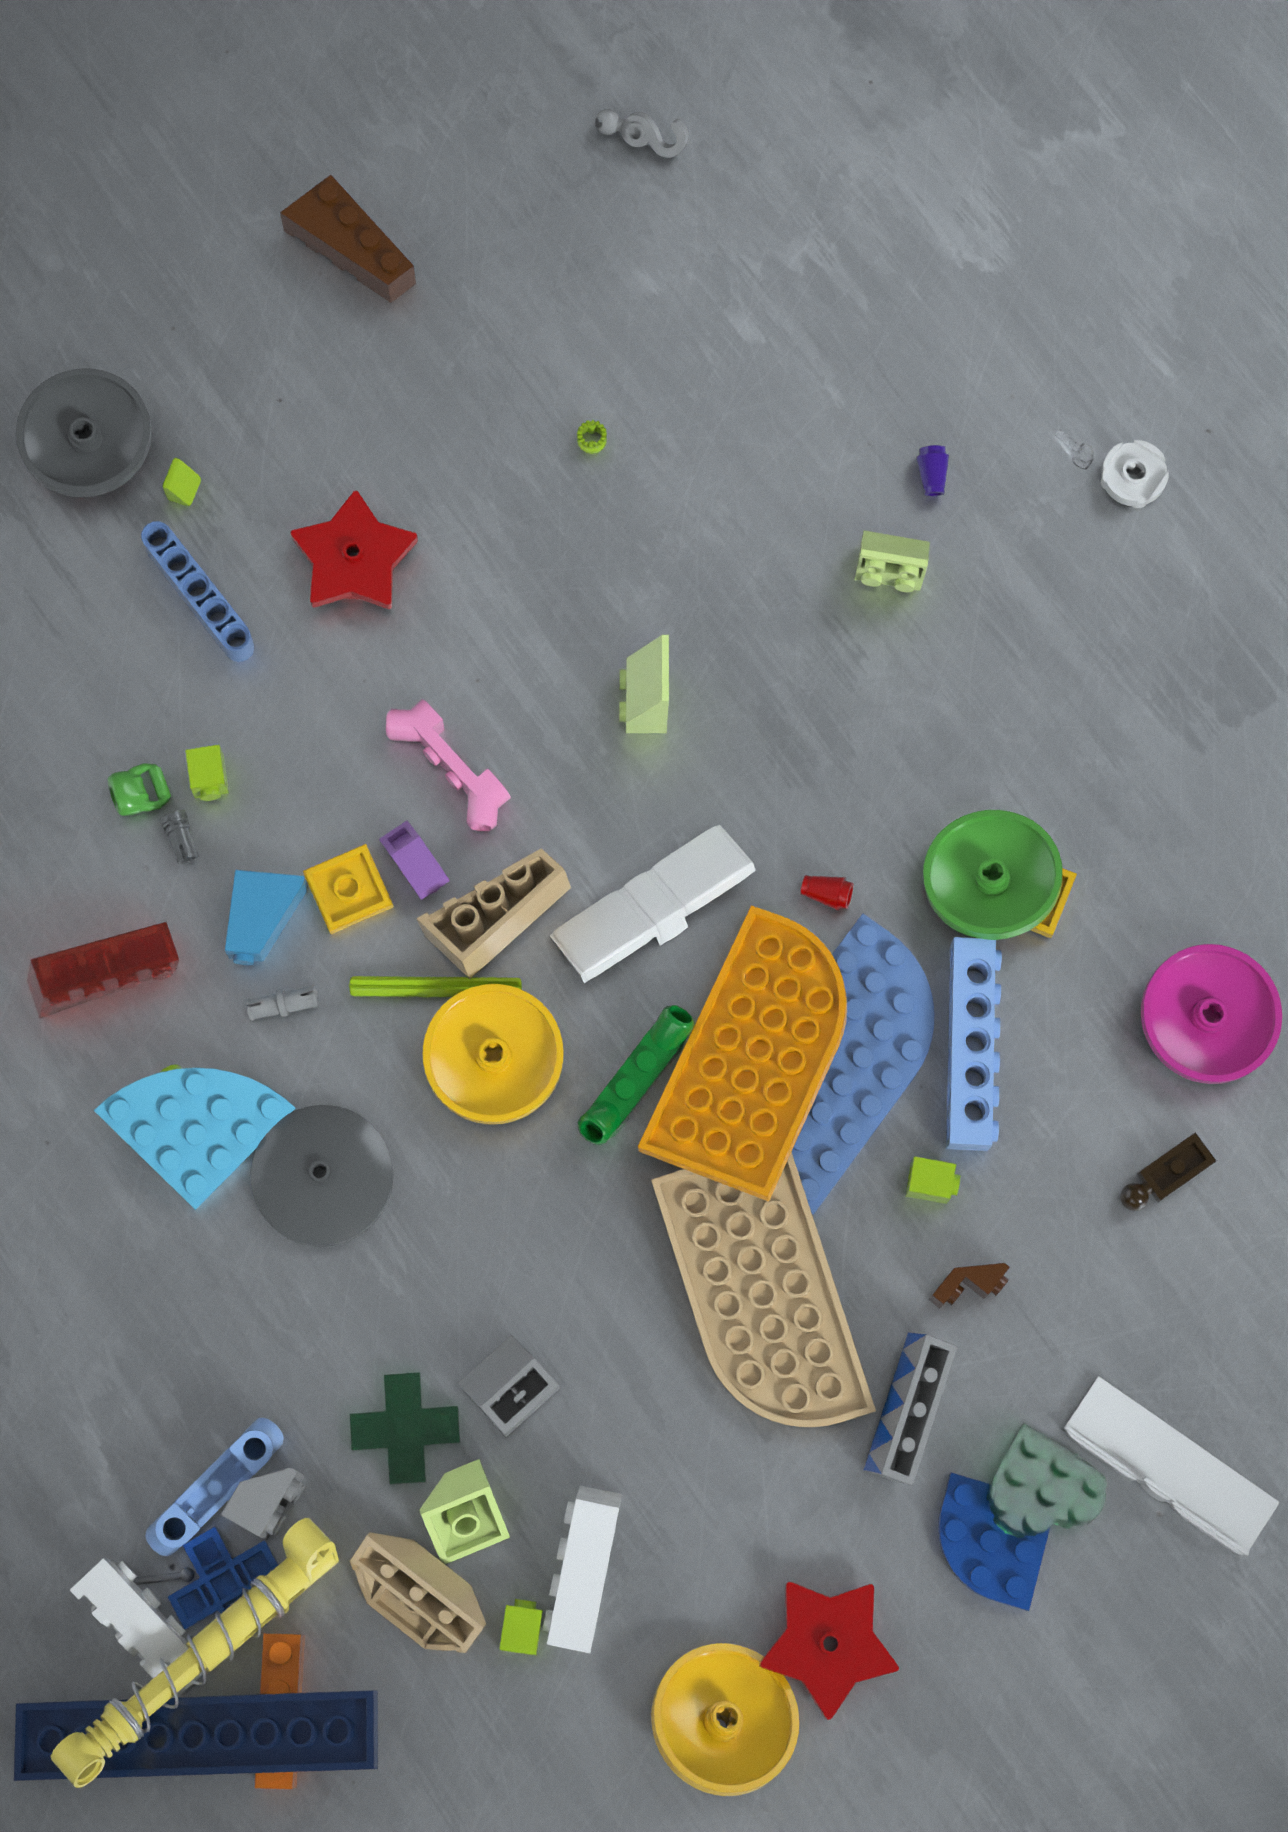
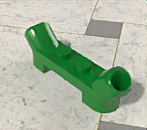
(636, 1076)

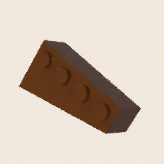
(345, 234)

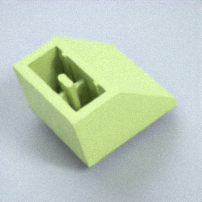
(892, 561)

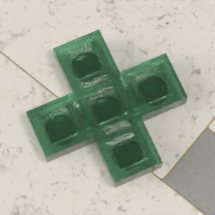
(405, 1428)

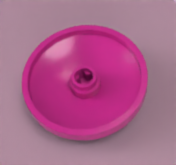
(1211, 1014)

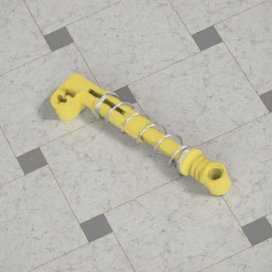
(308, 1559)

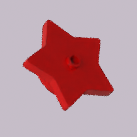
(361, 576)
(801, 1651)

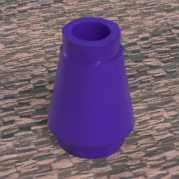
(933, 469)

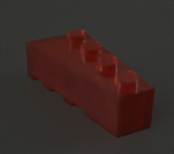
(101, 968)

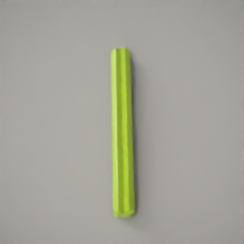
(421, 986)

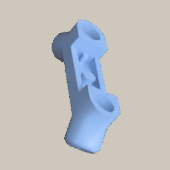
(214, 1487)

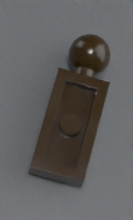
(1168, 1173)

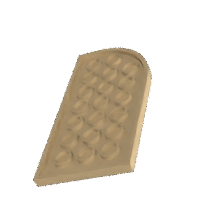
(765, 1298)

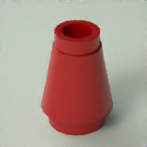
(828, 890)

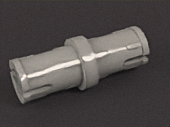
(282, 1002)

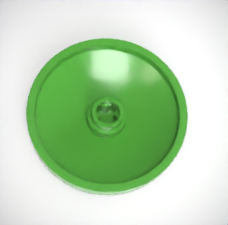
(992, 874)

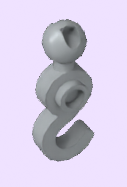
(640, 129)

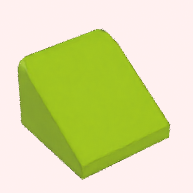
(181, 483)

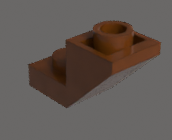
(979, 1278)

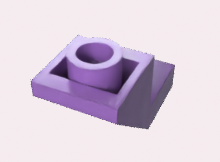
(414, 860)

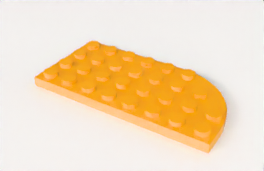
(753, 1058)

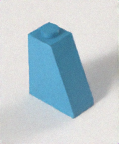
(260, 912)

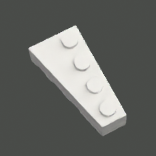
(583, 1569)
(134, 1616)

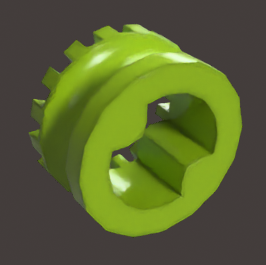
(591, 427)

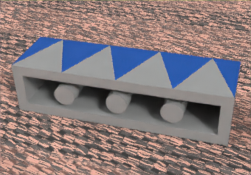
(910, 1408)

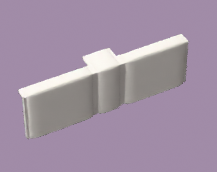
(653, 903)
(1170, 1467)

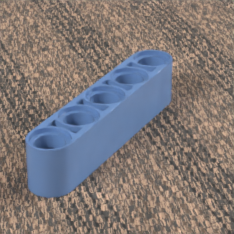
(190, 578)

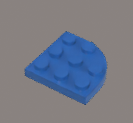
(981, 1552)

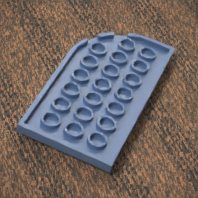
(876, 1060)

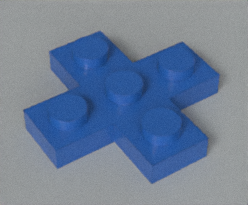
(219, 1575)

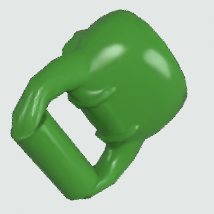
(130, 793)

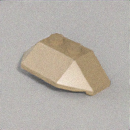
(417, 1593)

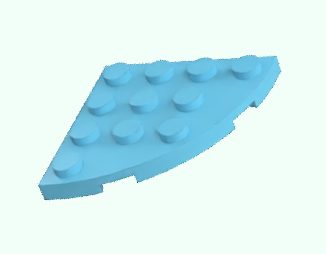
(194, 1124)

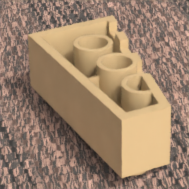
(496, 912)

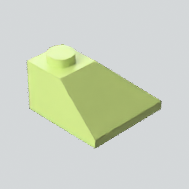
(463, 1513)

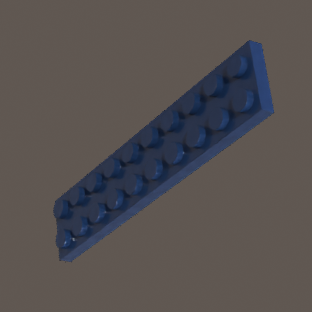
(214, 1735)

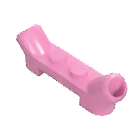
(424, 726)

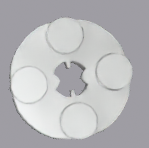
(1134, 491)

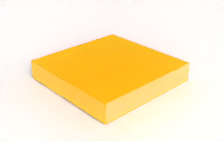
(348, 889)

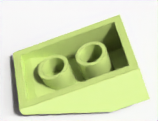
(646, 688)

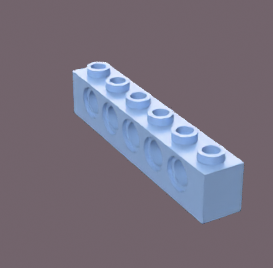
(960, 1130)

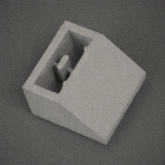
(509, 1385)
(262, 1500)

